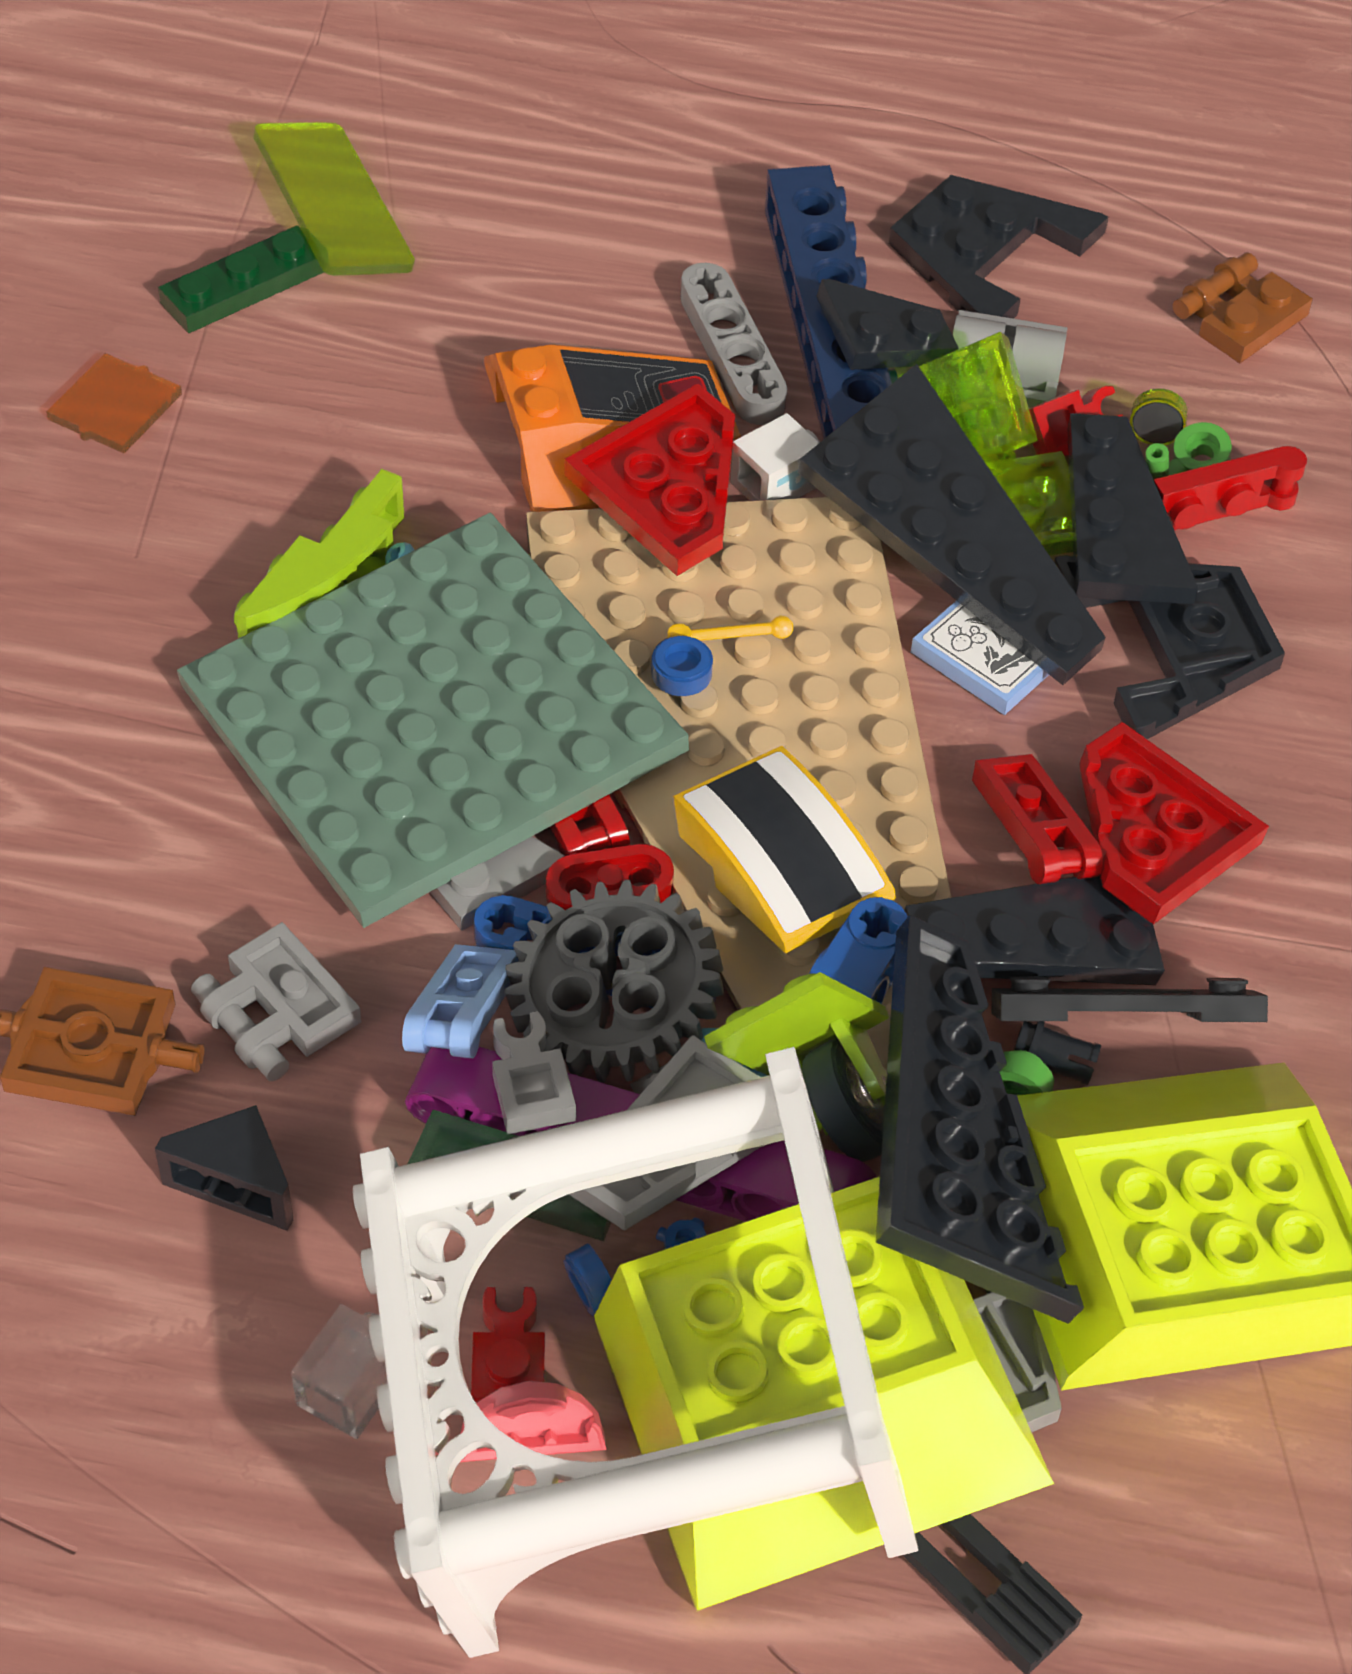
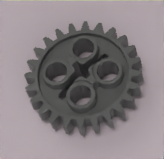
(674, 981)

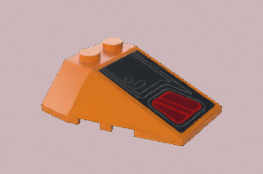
(576, 396)

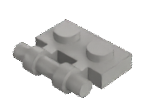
(292, 989)

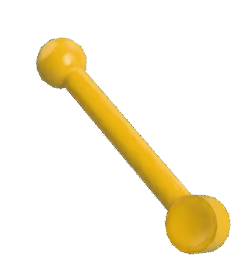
(779, 627)

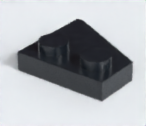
(883, 329)

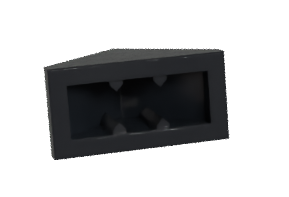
(230, 1166)

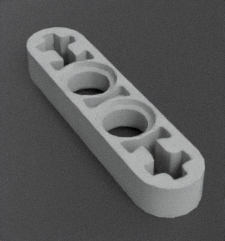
(738, 341)

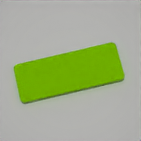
(333, 199)

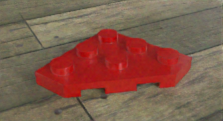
(665, 477)
(1159, 823)

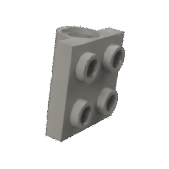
(1035, 347)

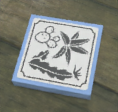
(977, 658)

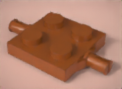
(91, 1041)

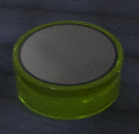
(1158, 416)

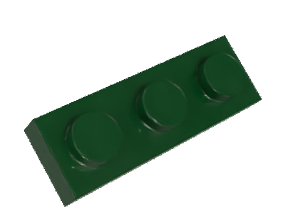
(240, 280)

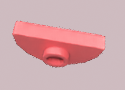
(542, 1419)

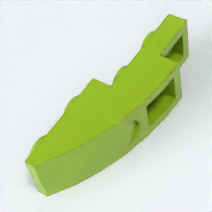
(342, 555)

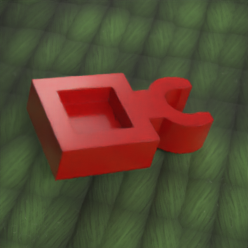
(1053, 416)
(509, 1351)

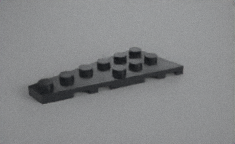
(935, 502)
(956, 1146)

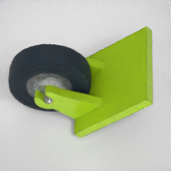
(833, 1050)

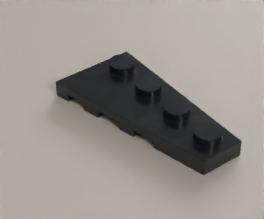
(1118, 519)
(1051, 931)

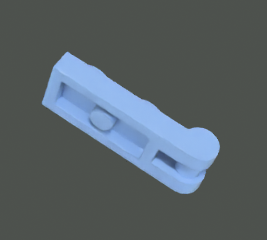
(458, 1001)

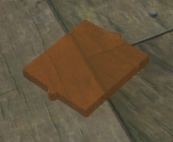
(114, 403)

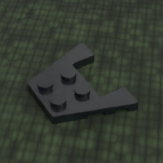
(973, 226)
(1201, 648)

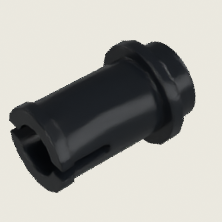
(1055, 1048)

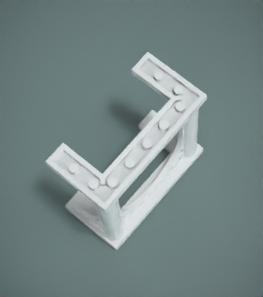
(482, 1543)

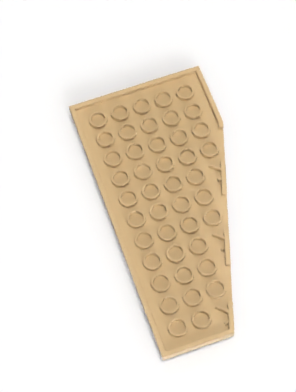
(824, 693)

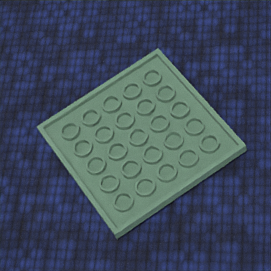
(430, 716)

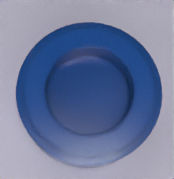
(682, 665)
(587, 1276)

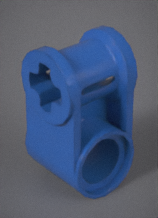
(864, 948)

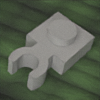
(531, 1082)

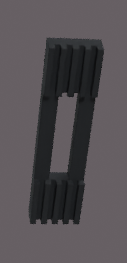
(1223, 1002)
(1025, 1613)

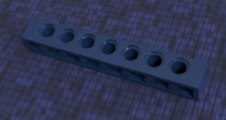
(811, 245)

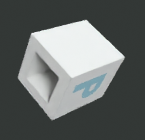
(769, 458)

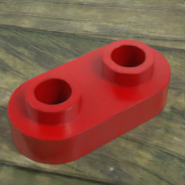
(612, 867)

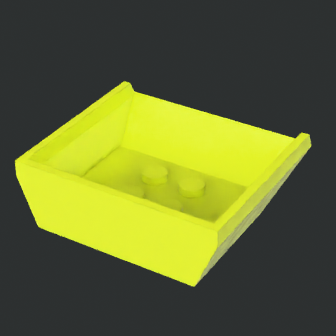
(1192, 1223)
(739, 1340)

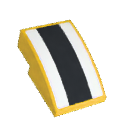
(780, 848)

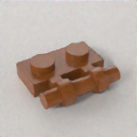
(1254, 314)

